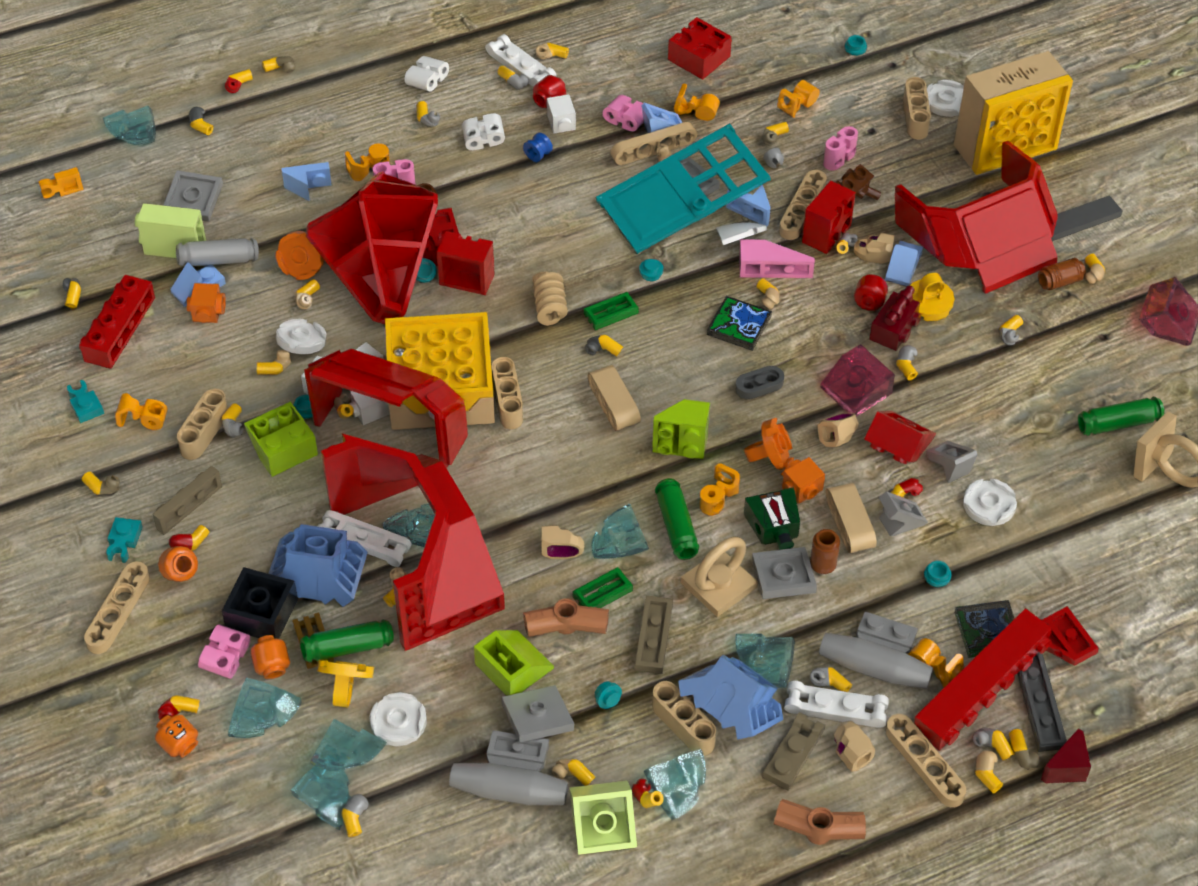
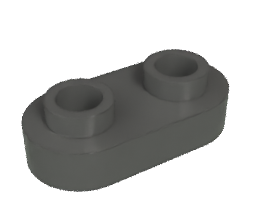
(757, 382)

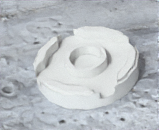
(945, 97)
(301, 337)
(990, 502)
(398, 719)

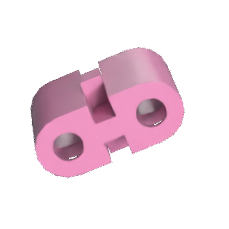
(624, 112)
(840, 148)
(402, 169)
(224, 651)

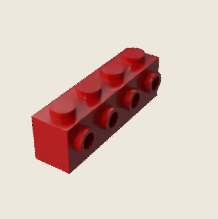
(117, 321)

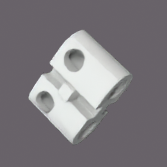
(426, 73)
(484, 131)

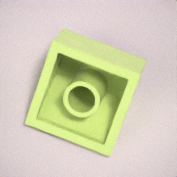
(603, 817)

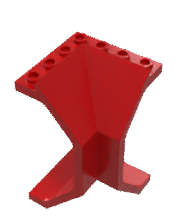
(455, 573)

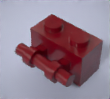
(896, 319)

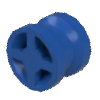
(537, 147)

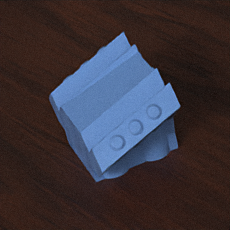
(320, 563)
(734, 696)

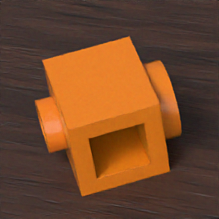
(206, 303)
(804, 477)

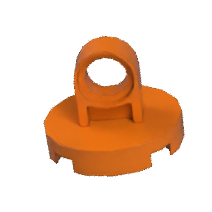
(298, 256)
(774, 445)

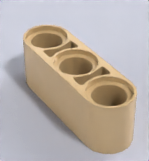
(916, 108)
(507, 393)
(614, 397)
(202, 424)
(851, 518)
(686, 730)

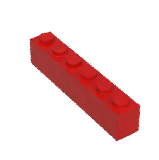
(982, 679)

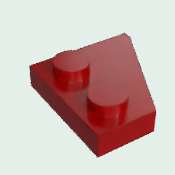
(1069, 637)

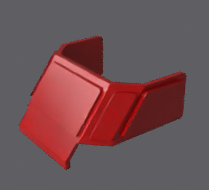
(997, 234)
(389, 384)

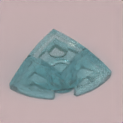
(134, 127)
(412, 525)
(619, 536)
(767, 656)
(260, 708)
(346, 748)
(678, 782)
(325, 793)

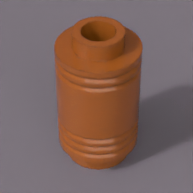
(1061, 274)
(825, 551)

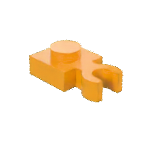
(64, 183)

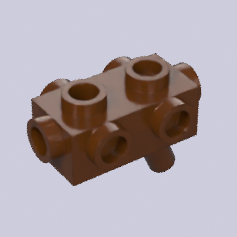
(858, 181)

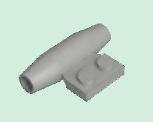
(879, 652)
(511, 773)

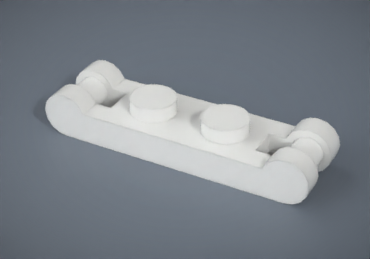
(518, 60)
(371, 538)
(836, 705)

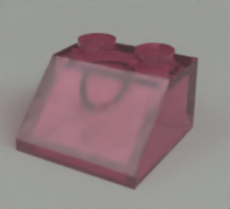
(1170, 312)
(858, 381)

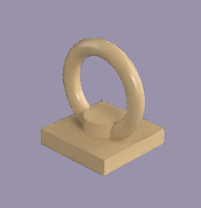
(1156, 448)
(720, 579)

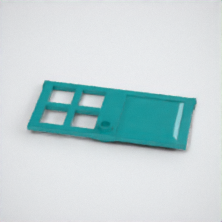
(669, 199)

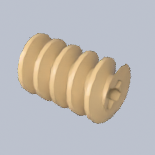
(549, 297)

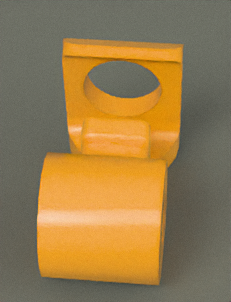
(803, 94)
(705, 107)
(377, 154)
(151, 413)
(713, 496)
(930, 653)

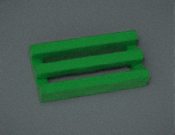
(613, 313)
(606, 593)

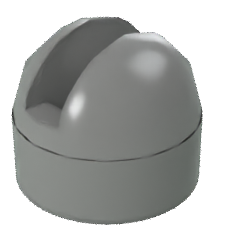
(773, 157)

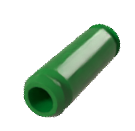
(1120, 416)
(677, 519)
(346, 640)

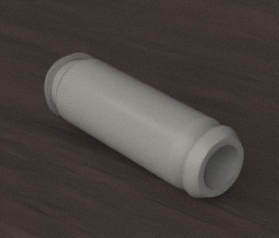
(217, 252)

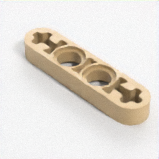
(628, 150)
(800, 203)
(114, 606)
(928, 758)

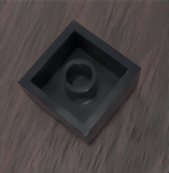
(260, 604)

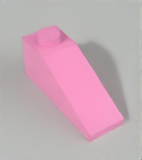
(772, 260)

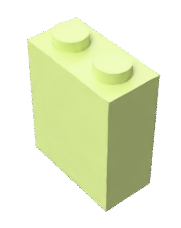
(166, 227)

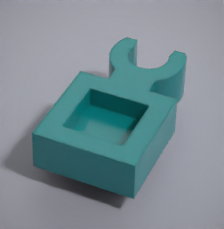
(84, 403)
(123, 535)

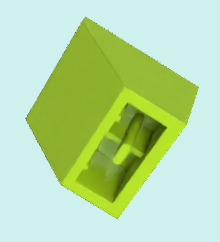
(682, 429)
(281, 438)
(510, 661)

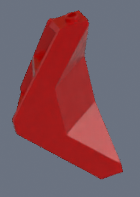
(377, 242)

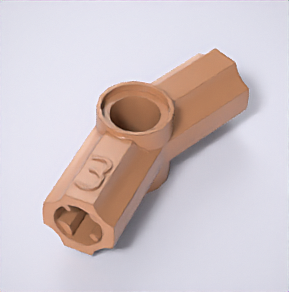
(580, 618)
(837, 824)

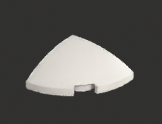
(737, 231)

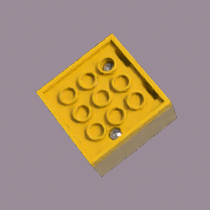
(1013, 104)
(448, 348)

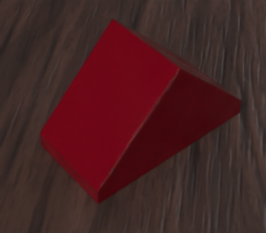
(1070, 762)

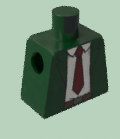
(774, 517)

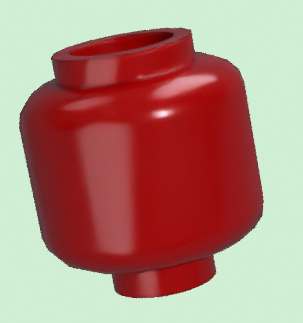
(548, 87)
(871, 290)

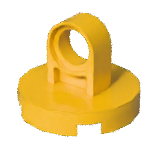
(934, 297)
(344, 678)

